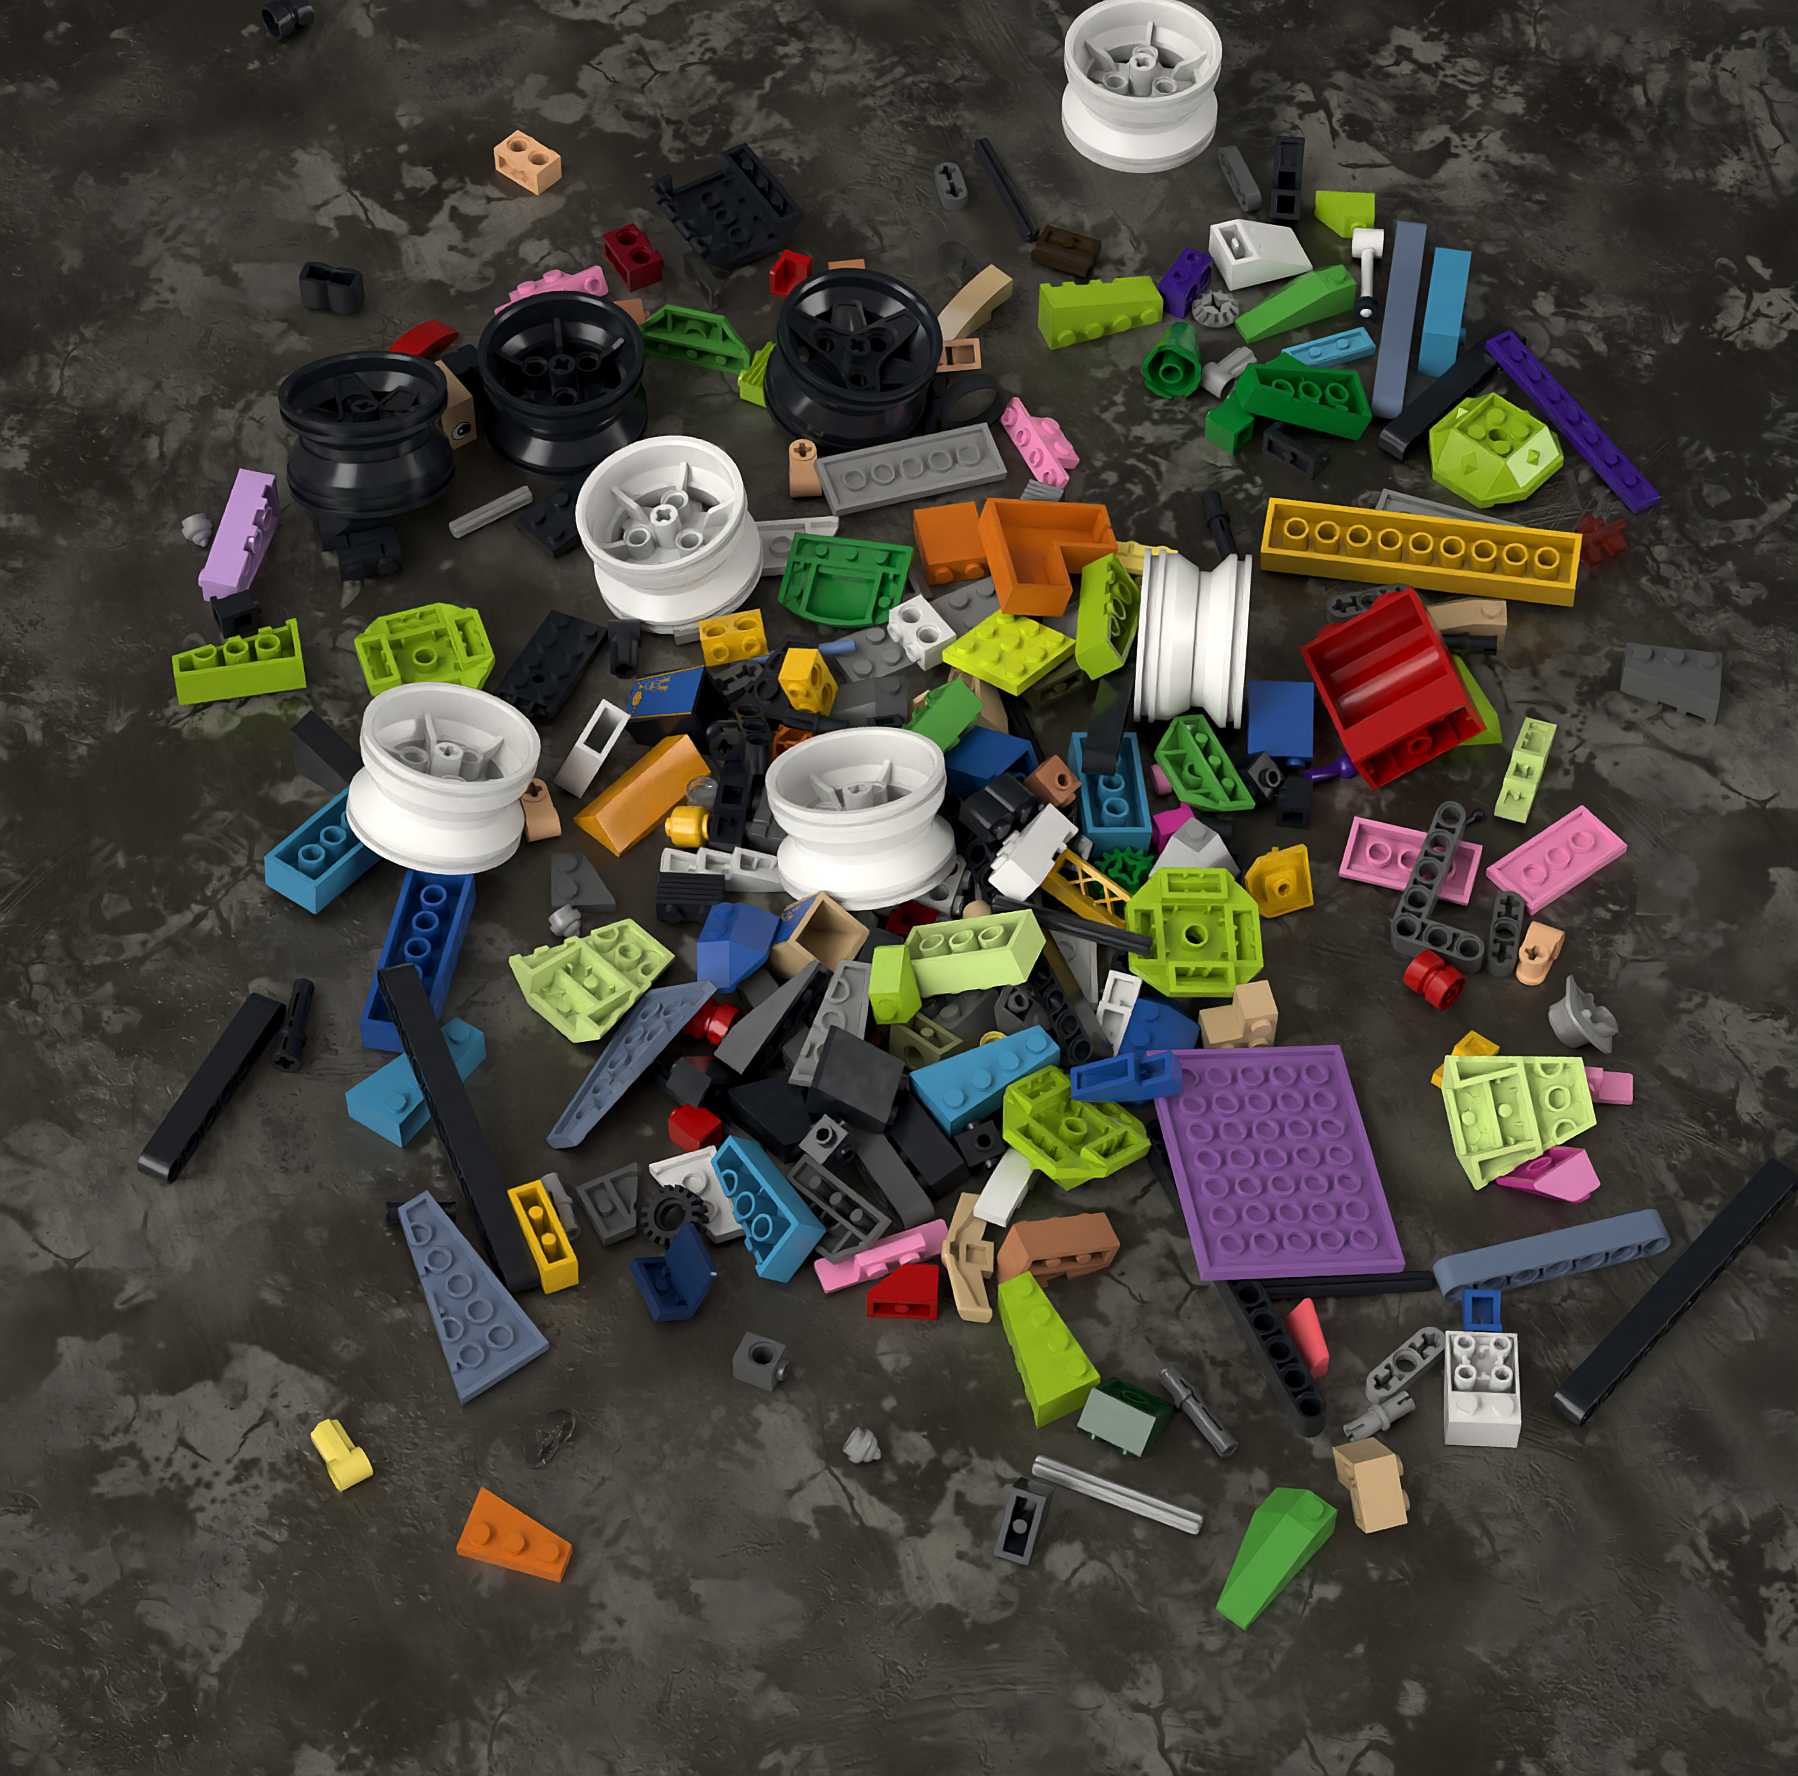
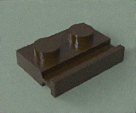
(1066, 250)

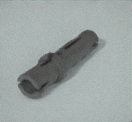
(1190, 1400)

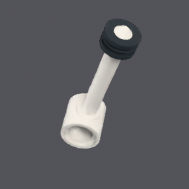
(1367, 245)

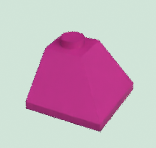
(1557, 1174)

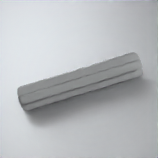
(491, 511)

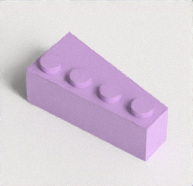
(242, 535)

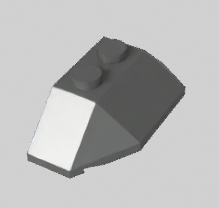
(848, 1218)

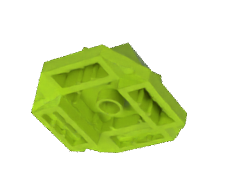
(1492, 451)
(425, 646)
(1199, 905)
(1068, 1136)

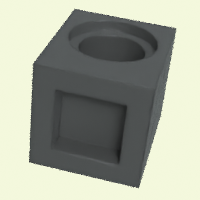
(757, 1349)

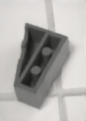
(1675, 677)

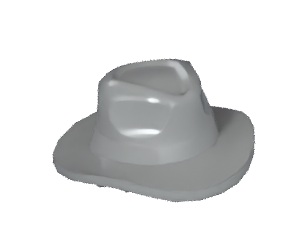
(1580, 1021)

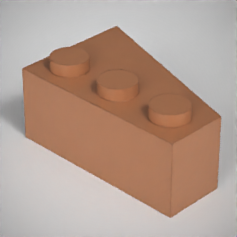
(1057, 1248)

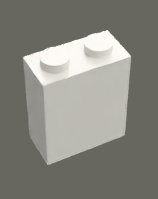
(591, 748)

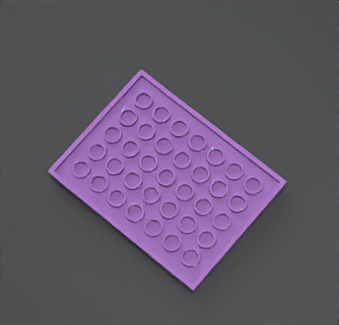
(1275, 1165)

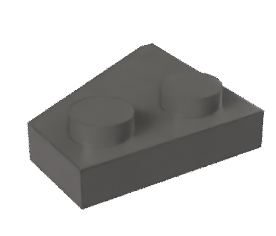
(578, 884)
(612, 1203)

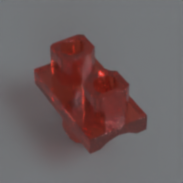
(1594, 537)

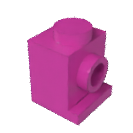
(1167, 823)

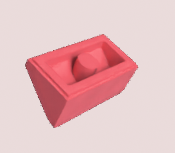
(1308, 1337)

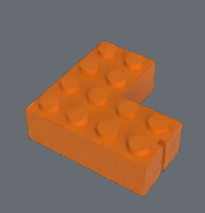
(1036, 546)

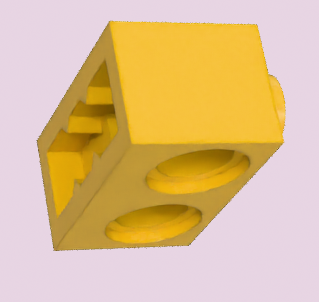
(733, 637)
(808, 681)

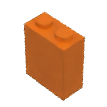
(950, 543)

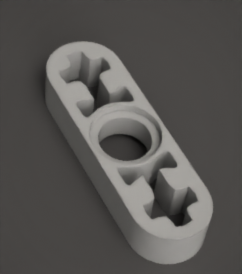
(1408, 1351)

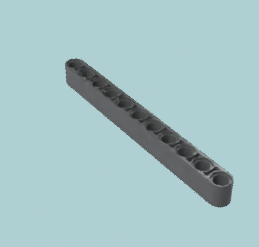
(875, 1158)

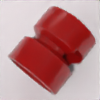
(1439, 983)
(713, 1021)

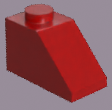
(906, 1293)

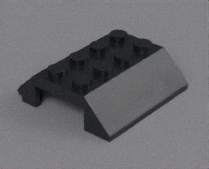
(731, 212)

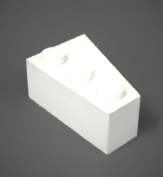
(1029, 853)

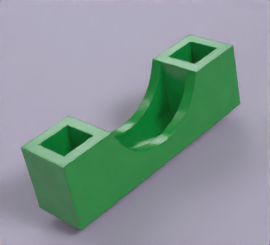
(1228, 424)

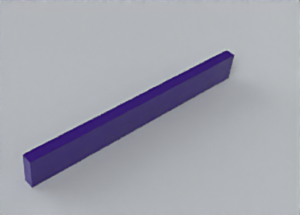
(1573, 422)

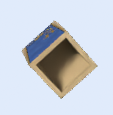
(814, 930)

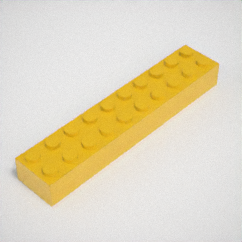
(1421, 551)

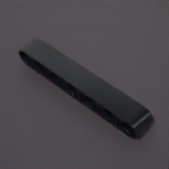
(1462, 380)
(1109, 720)
(211, 1088)

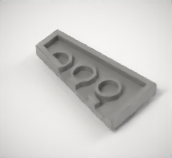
(842, 1006)

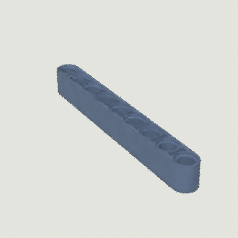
(1398, 320)

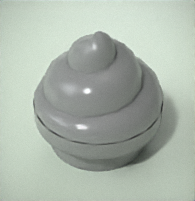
(197, 529)
(566, 922)
(862, 1446)

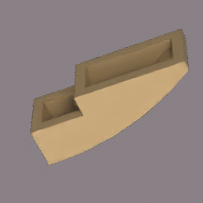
(974, 303)

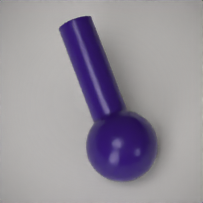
(1343, 768)

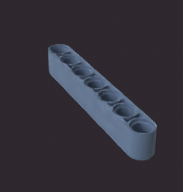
(1553, 1254)

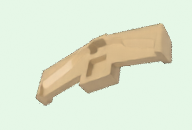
(968, 1260)

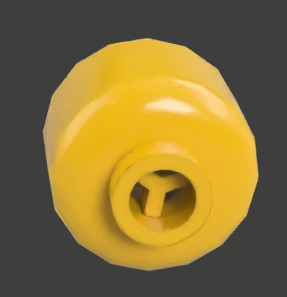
(689, 826)

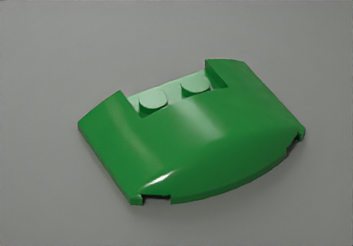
(844, 580)

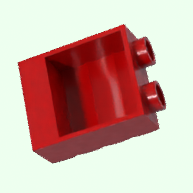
(1392, 687)

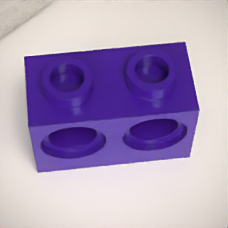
(1184, 281)

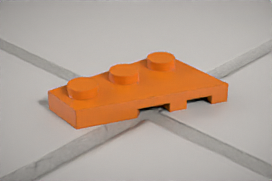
(512, 1539)

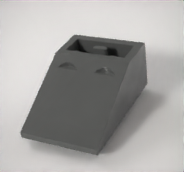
(963, 1014)

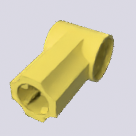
(343, 1460)

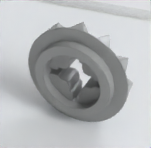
(1209, 315)

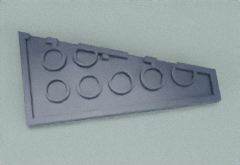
(638, 1041)
(473, 1313)

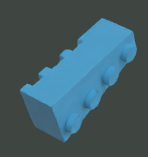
(975, 1081)
(391, 1097)

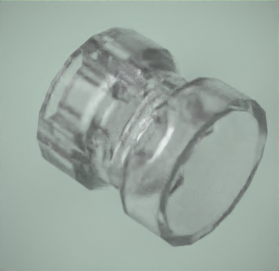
(702, 792)

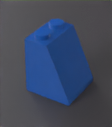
(1280, 721)
(985, 756)

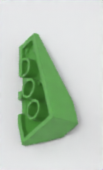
(1299, 303)
(1276, 1546)

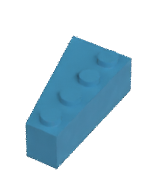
(772, 1213)

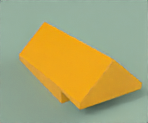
(643, 795)

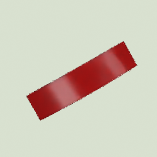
(425, 338)

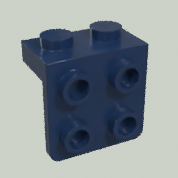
(679, 1280)

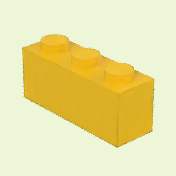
(545, 1237)

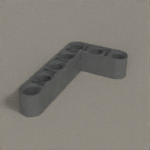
(1428, 891)

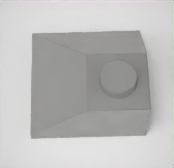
(1196, 847)

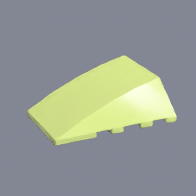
(591, 979)
(1512, 1109)

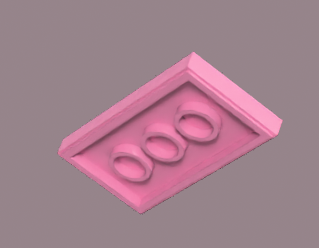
(1557, 859)

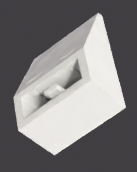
(1255, 252)
(1481, 1389)

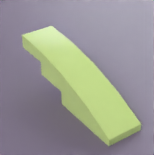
(1525, 770)

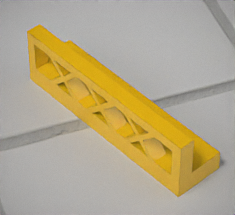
(1079, 899)

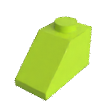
(1345, 211)
(893, 985)

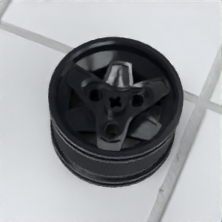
(859, 337)
(562, 383)
(367, 434)

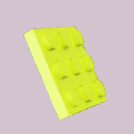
(1009, 651)

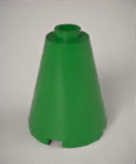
(1174, 362)

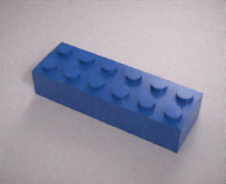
(430, 933)

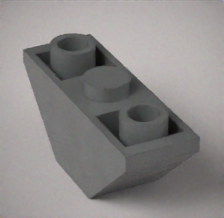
(1019, 1011)

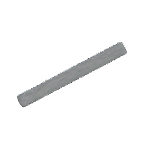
(1117, 1494)

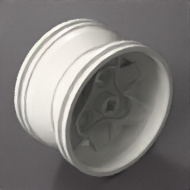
(1141, 84)
(673, 556)
(1192, 638)
(442, 778)
(862, 817)

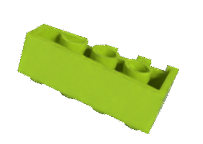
(1097, 309)
(1106, 616)
(241, 666)
(1045, 1352)

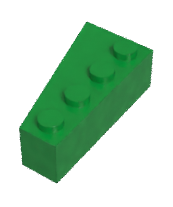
(1306, 397)

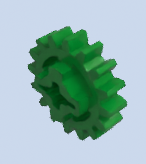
(1125, 869)

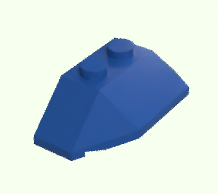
(734, 944)
(1157, 1025)

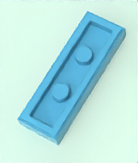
(1334, 349)

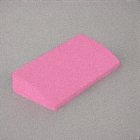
(1388, 853)

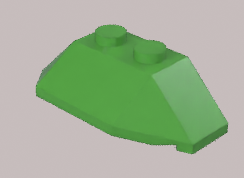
(695, 339)
(1200, 767)

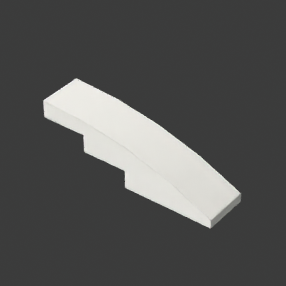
(743, 869)
(1117, 1005)
(1006, 1188)

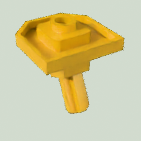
(1280, 881)

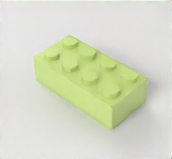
(974, 952)

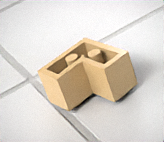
(1244, 1023)
(1373, 1482)

